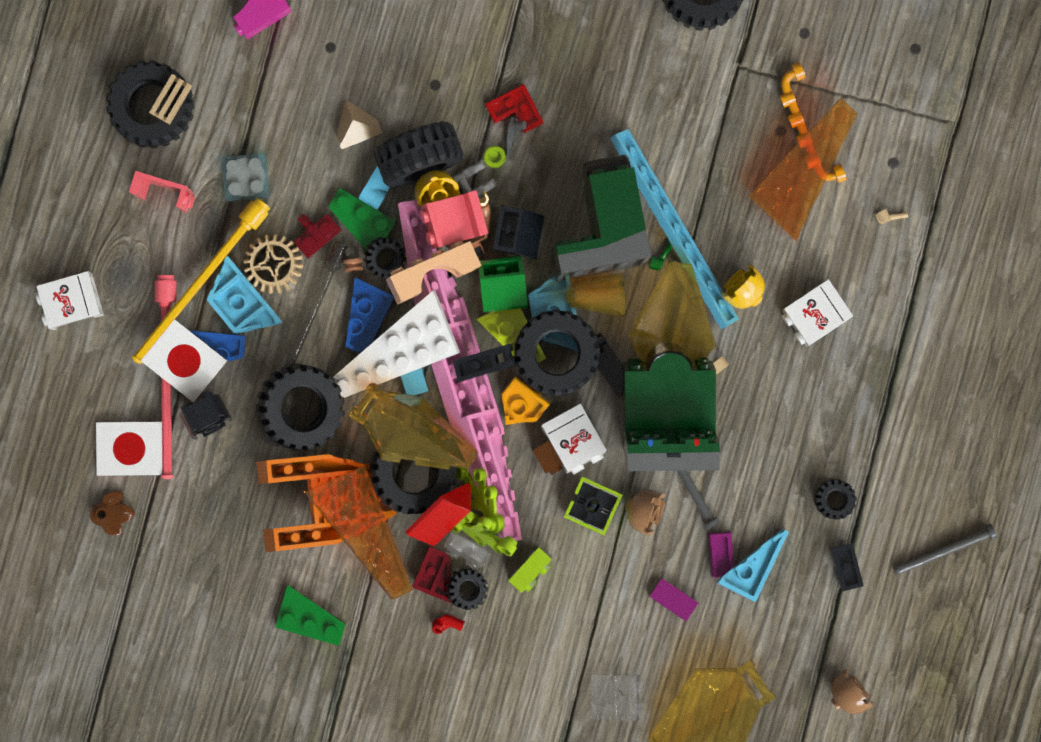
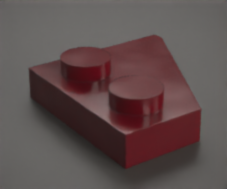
(433, 574)

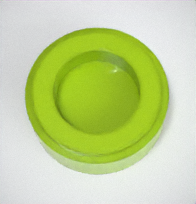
(494, 157)

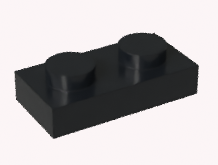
(846, 567)

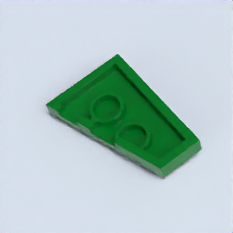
(360, 218)
(306, 618)

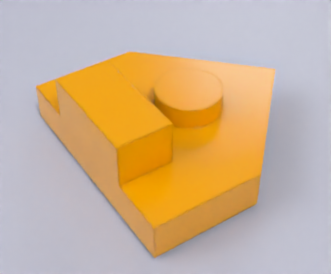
(522, 402)

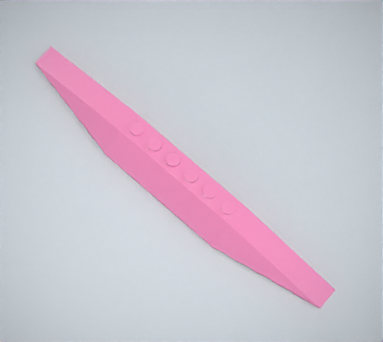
(467, 403)

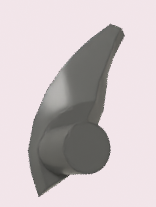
(511, 131)

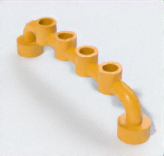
(796, 118)

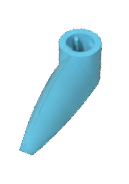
(375, 190)

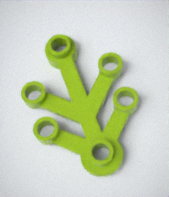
(481, 496)
(476, 531)

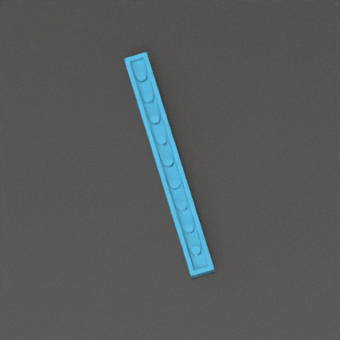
(675, 229)

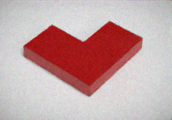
(516, 103)

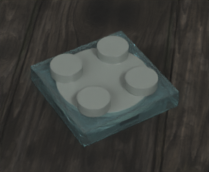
(245, 177)

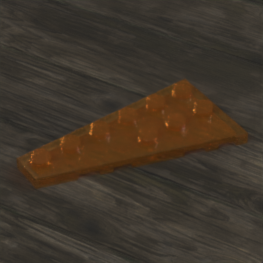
(798, 178)
(358, 519)

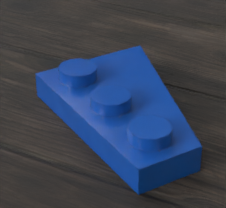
(367, 314)
(226, 345)

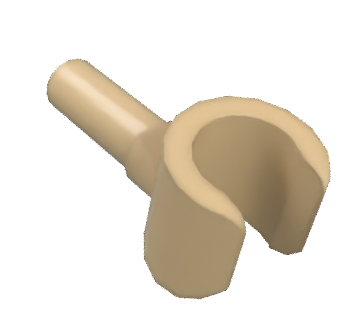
(883, 216)

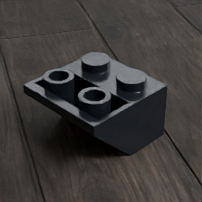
(518, 232)

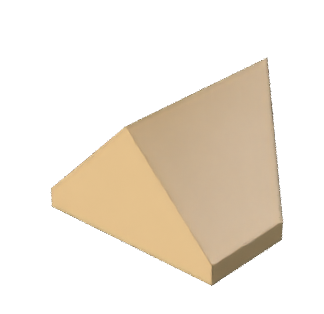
(356, 126)

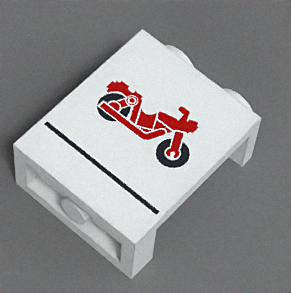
(69, 300)
(816, 313)
(574, 439)

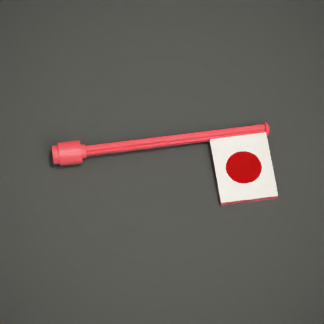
(141, 446)

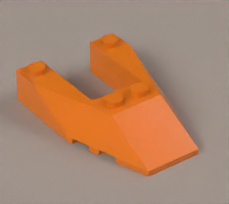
(317, 471)

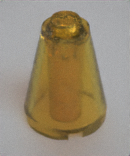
(599, 295)

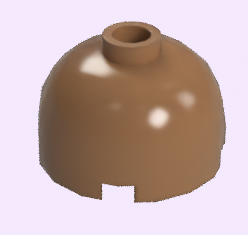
(645, 510)
(849, 694)

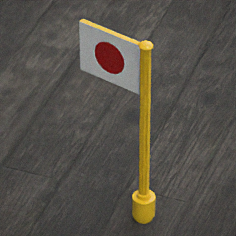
(176, 351)

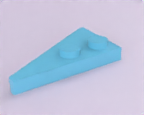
(751, 573)

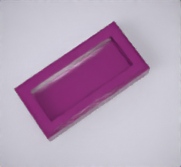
(720, 553)
(673, 599)

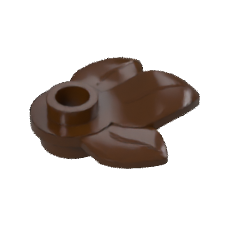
(114, 513)

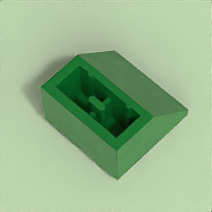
(502, 284)

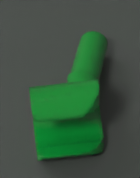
(657, 263)

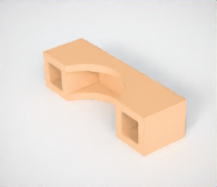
(458, 261)

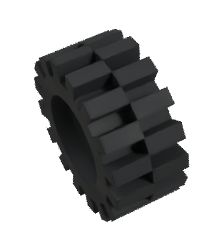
(371, 256)
(847, 506)
(479, 591)

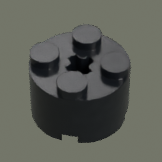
(205, 415)

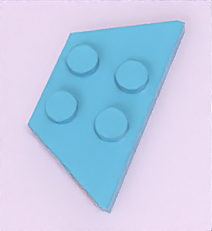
(553, 297)
(239, 301)

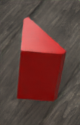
(442, 516)

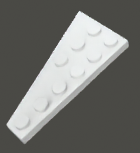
(409, 344)

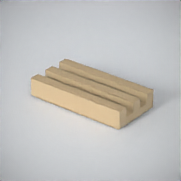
(162, 96)

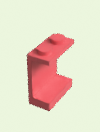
(141, 183)
(453, 219)

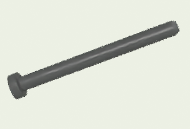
(711, 522)
(948, 549)

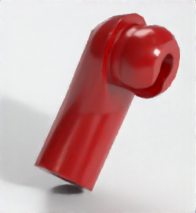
(445, 622)

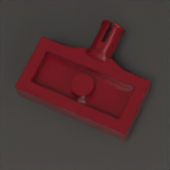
(316, 234)

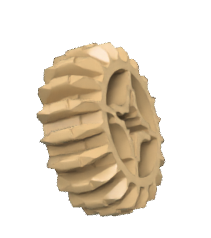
(268, 245)

